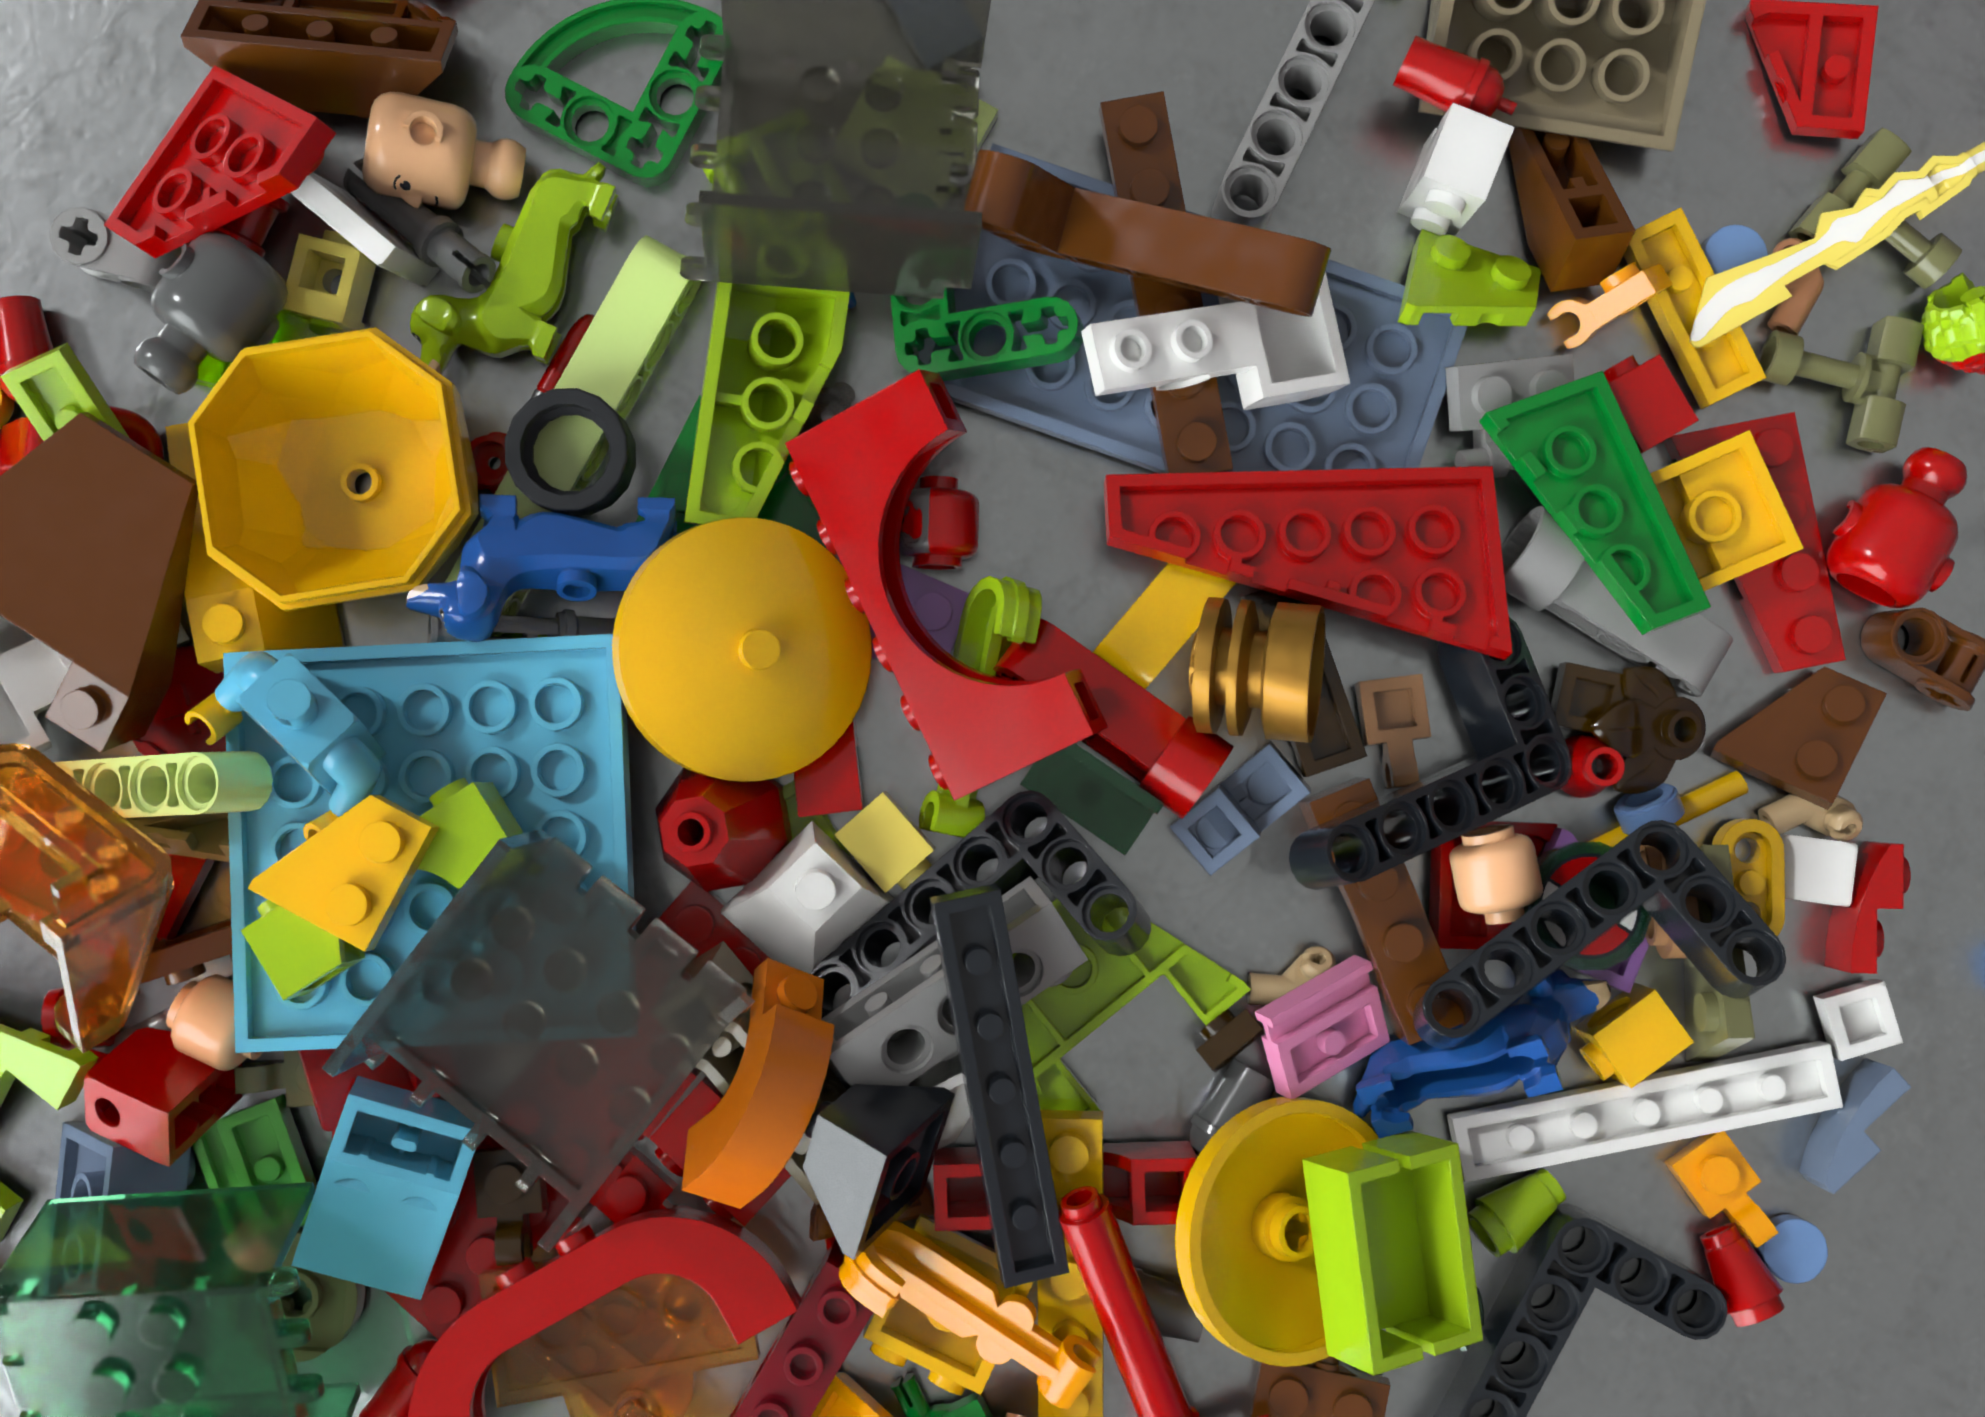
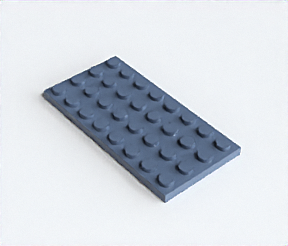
(1368, 424)

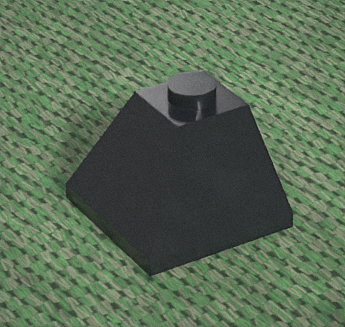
(873, 1156)

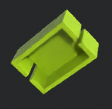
(1392, 1251)

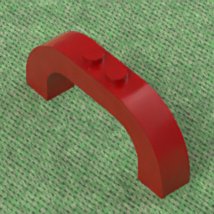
(683, 1242)

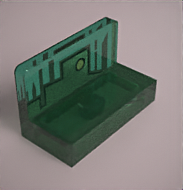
(1093, 795)

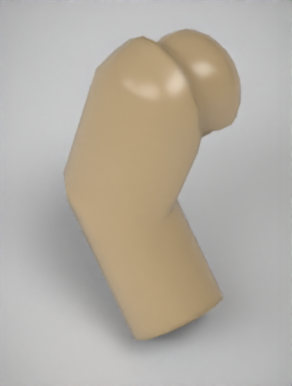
(1270, 987)

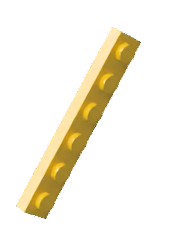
(1064, 1304)

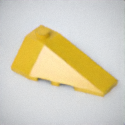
(228, 612)

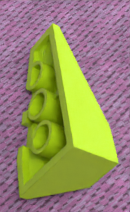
(759, 385)

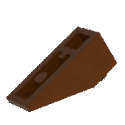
(1568, 209)

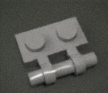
(1491, 385)

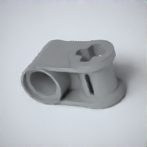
(111, 256)

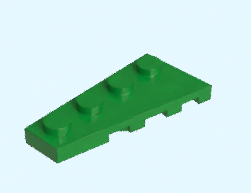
(1597, 488)

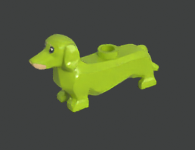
(528, 278)

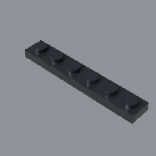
(999, 1084)

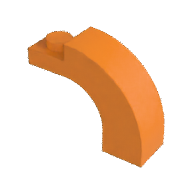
(772, 1096)

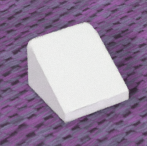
(1819, 870)

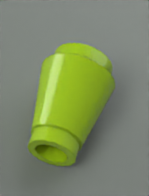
(1515, 1212)

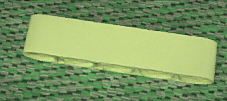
(177, 782)

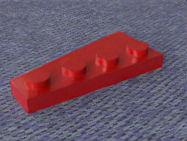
(1790, 597)

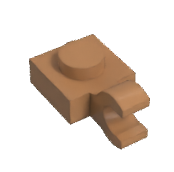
(1394, 715)

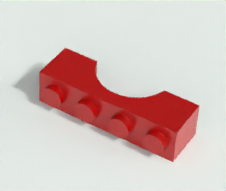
(1139, 1181)

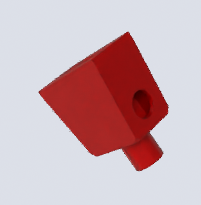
(155, 1096)

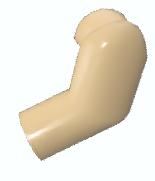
(1839, 821)

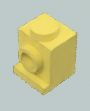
(310, 280)

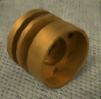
(1258, 669)

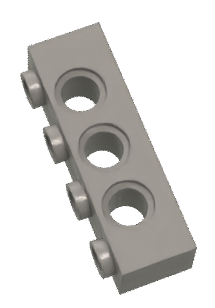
(916, 993)

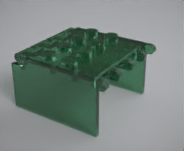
(162, 1308)

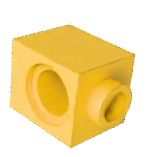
(1632, 1036)

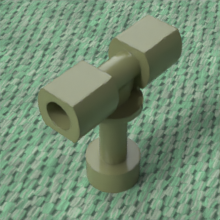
(1870, 168)
(1866, 382)

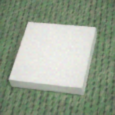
(363, 229)

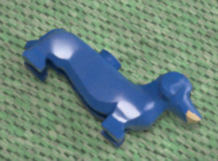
(540, 553)
(1513, 1047)

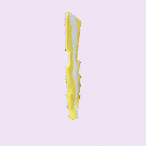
(1839, 238)

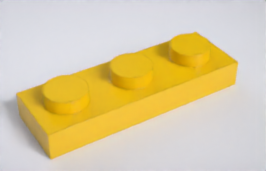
(1719, 366)

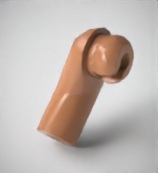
(1805, 291)

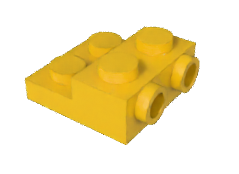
(1726, 510)
(914, 1336)

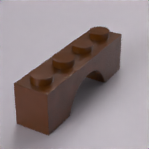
(1389, 923)

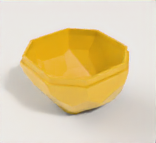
(282, 460)

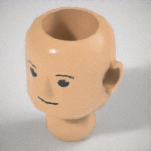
(432, 155)

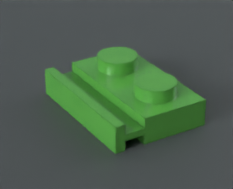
(254, 1149)

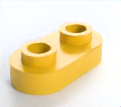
(1762, 874)

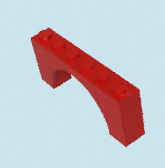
(860, 480)

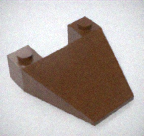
(98, 572)

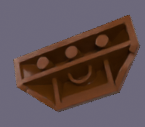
(324, 51)

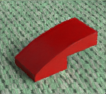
(832, 780)

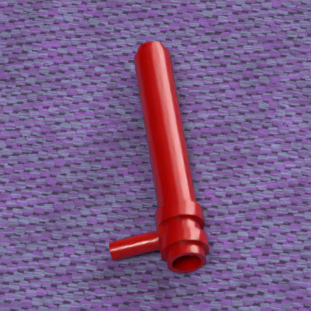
(1122, 1305)

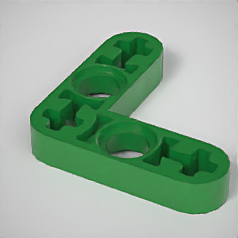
(940, 321)

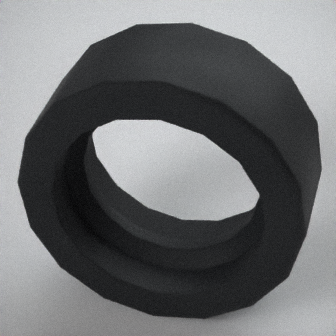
(523, 435)

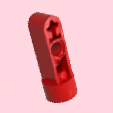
(1142, 731)

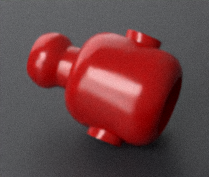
(1900, 535)

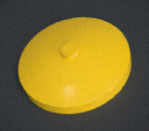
(741, 650)
(1249, 1233)

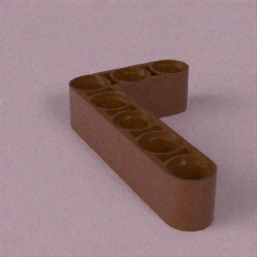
(1144, 239)

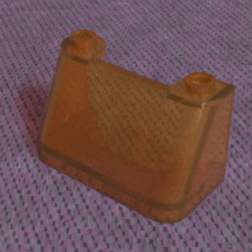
(80, 889)

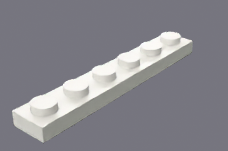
(1654, 1112)

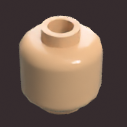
(1496, 873)
(204, 1023)

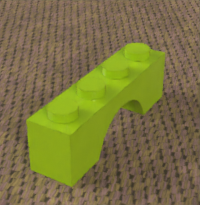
(305, 956)

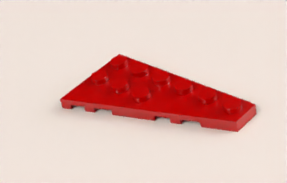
(1363, 542)

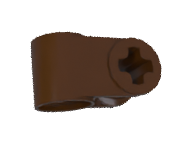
(1939, 657)

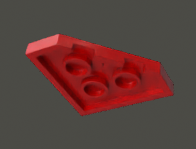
(217, 163)

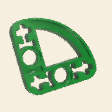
(625, 128)

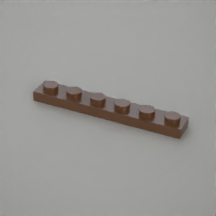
(1147, 172)

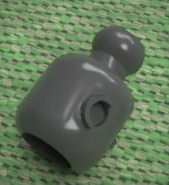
(213, 305)

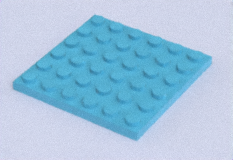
(503, 711)

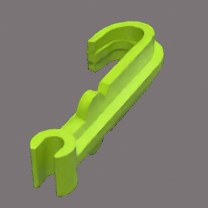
(990, 621)

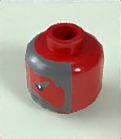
(940, 525)

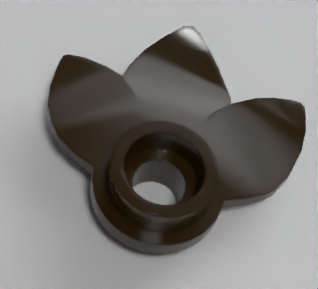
(1644, 729)

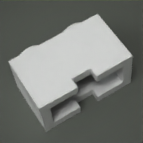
(1455, 170)

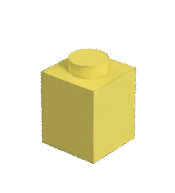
(887, 843)

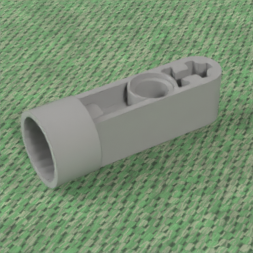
(1552, 575)

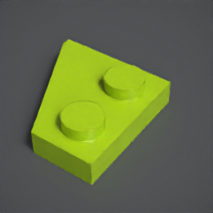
(1467, 282)

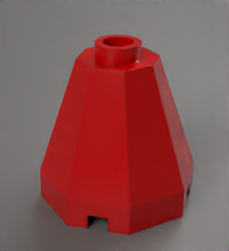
(721, 828)

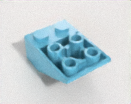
(386, 1190)

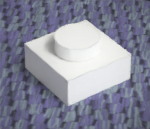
(1858, 1019)

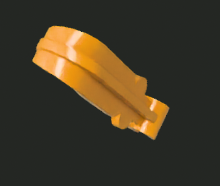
(969, 1305)

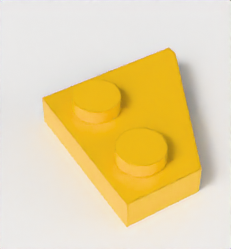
(351, 871)

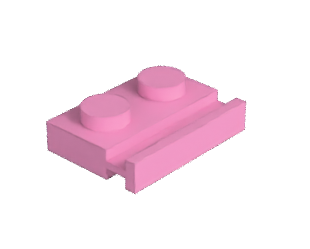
(1322, 1027)

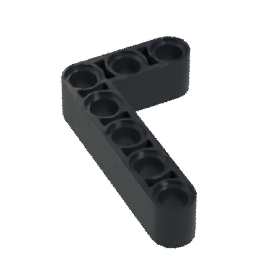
(1515, 763)
(1002, 838)
(1584, 922)
(1548, 1328)

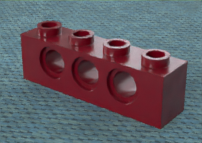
(807, 1347)

